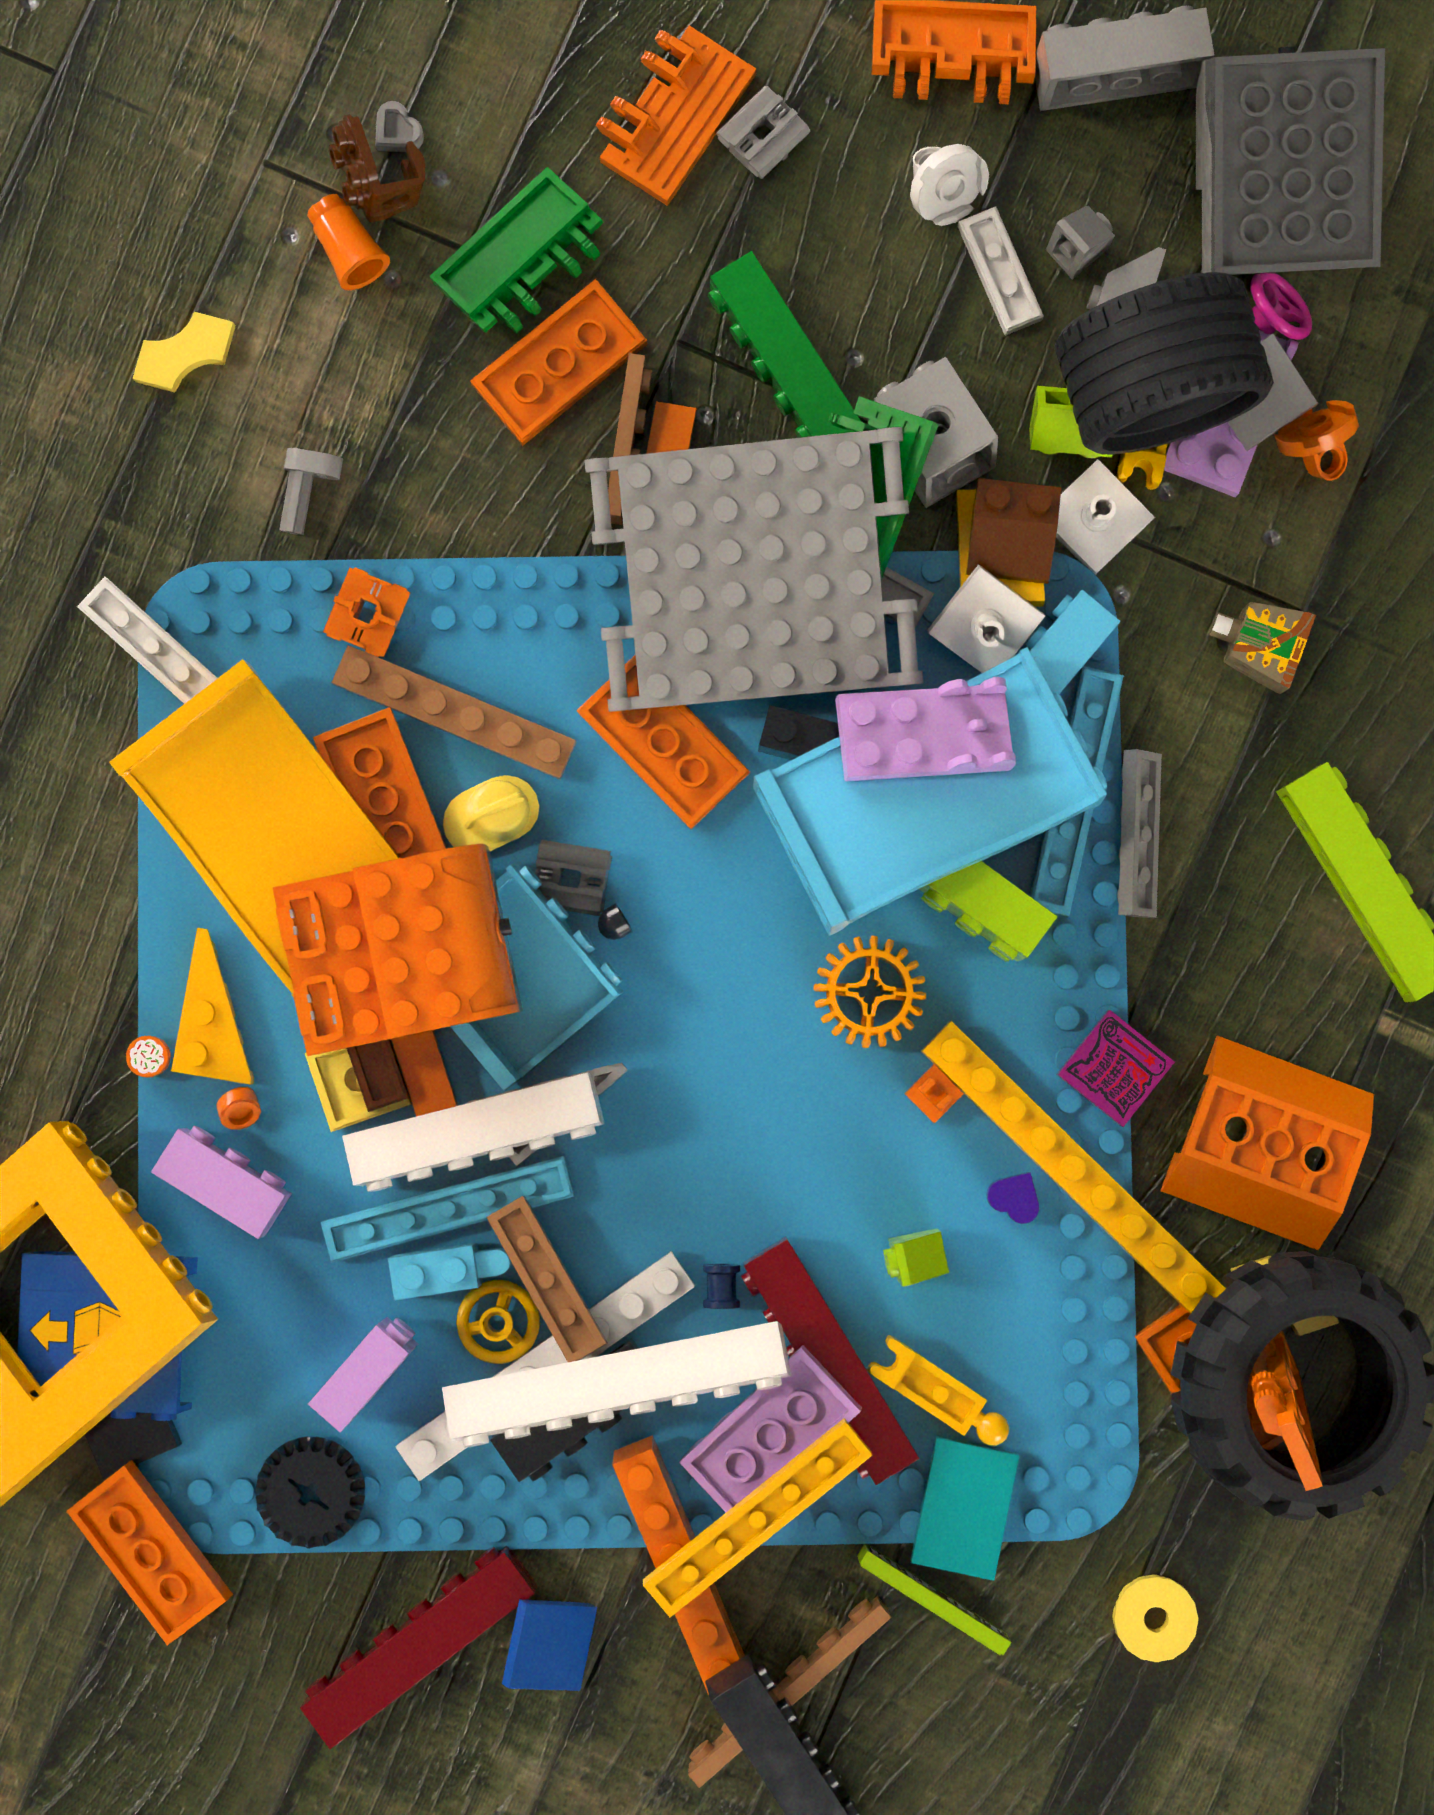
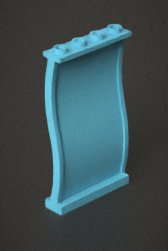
(888, 837)

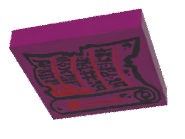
(1115, 1068)

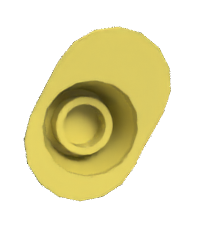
(491, 813)

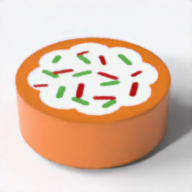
(148, 1056)

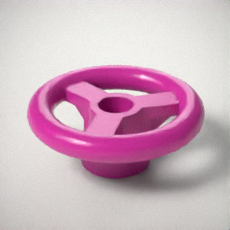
(1275, 311)

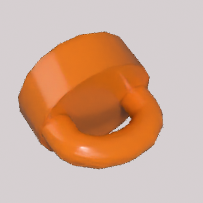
(238, 1108)

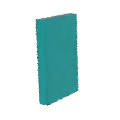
(964, 1508)

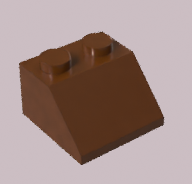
(1014, 530)

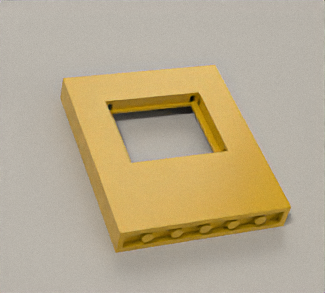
(131, 1266)

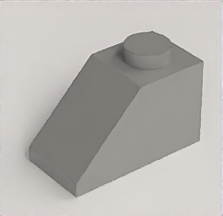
(1080, 240)
(1128, 277)

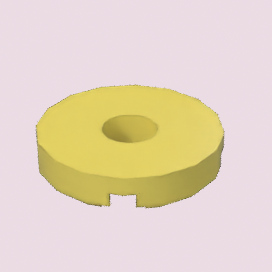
(1175, 1633)

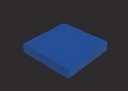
(549, 1645)

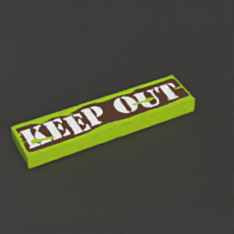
(933, 1599)

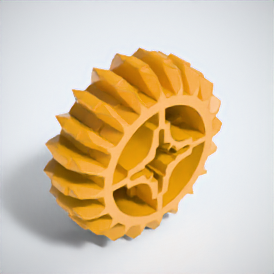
(903, 994)

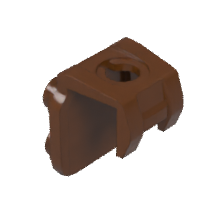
(362, 185)

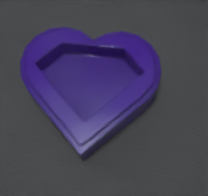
(1015, 1196)

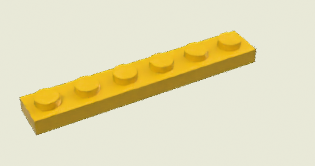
(757, 1517)

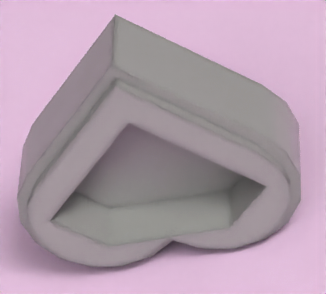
(396, 128)

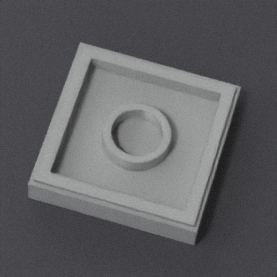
(1284, 403)

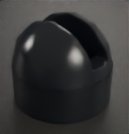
(613, 923)

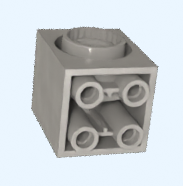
(964, 438)

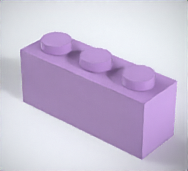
(222, 1181)

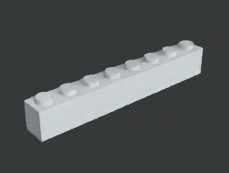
(616, 1383)

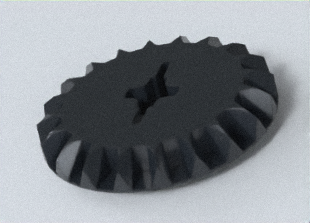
(339, 1488)

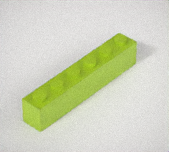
(1364, 878)

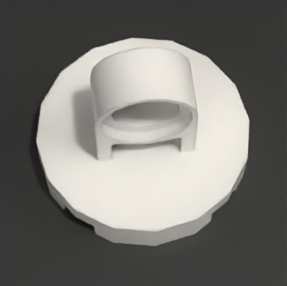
(947, 182)

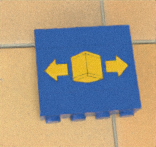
(66, 1312)

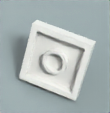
(1099, 517)
(985, 621)

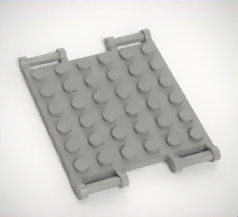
(754, 570)

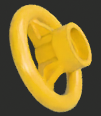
(467, 1329)

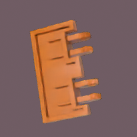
(954, 38)
(676, 119)
(1284, 1408)

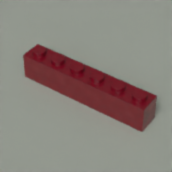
(809, 1322)
(417, 1646)

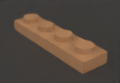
(631, 421)
(547, 1280)

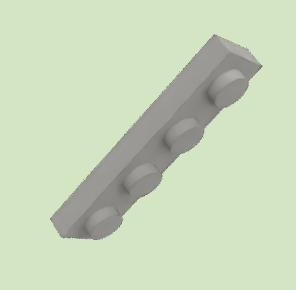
(1139, 833)

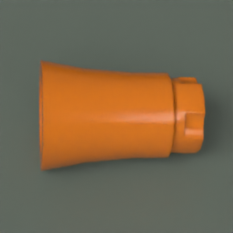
(347, 243)

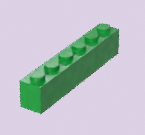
(779, 347)

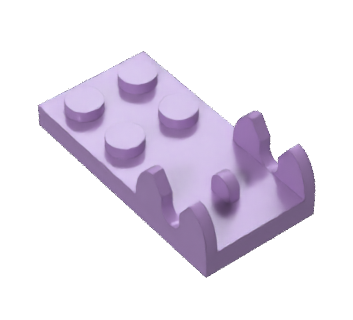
(1216, 455)
(925, 731)
(768, 1431)

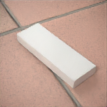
(1000, 271)

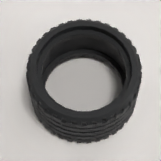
(1163, 363)

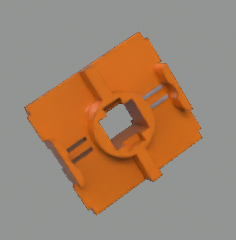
(344, 621)

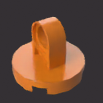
(1317, 433)

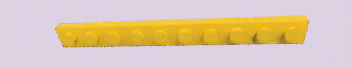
(1071, 1167)

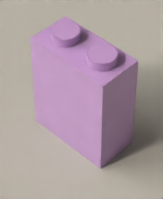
(364, 1372)

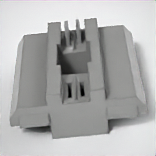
(785, 127)

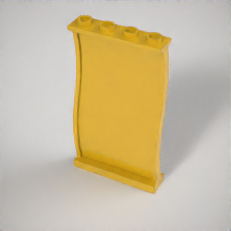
(249, 802)

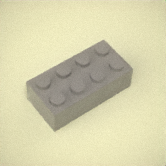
(1121, 57)

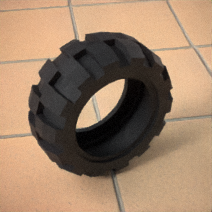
(1384, 1412)

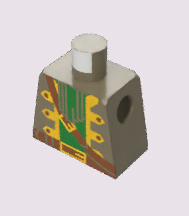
(1264, 642)

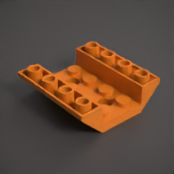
(1265, 1172)

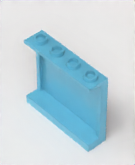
(556, 981)

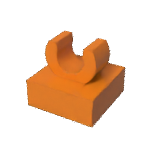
(934, 1093)

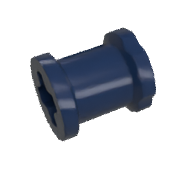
(721, 1286)

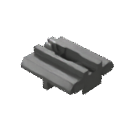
(590, 861)

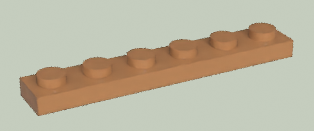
(454, 712)
(801, 1677)

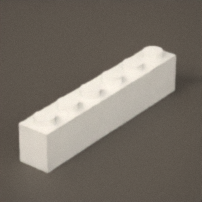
(473, 1130)

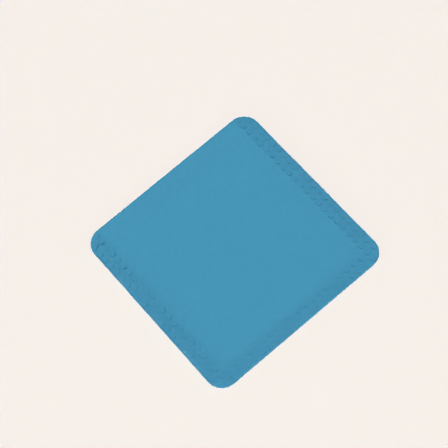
(712, 1144)

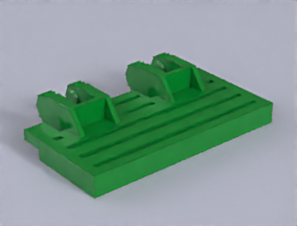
(516, 248)
(916, 443)

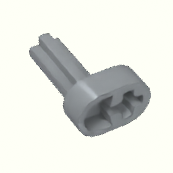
(302, 468)

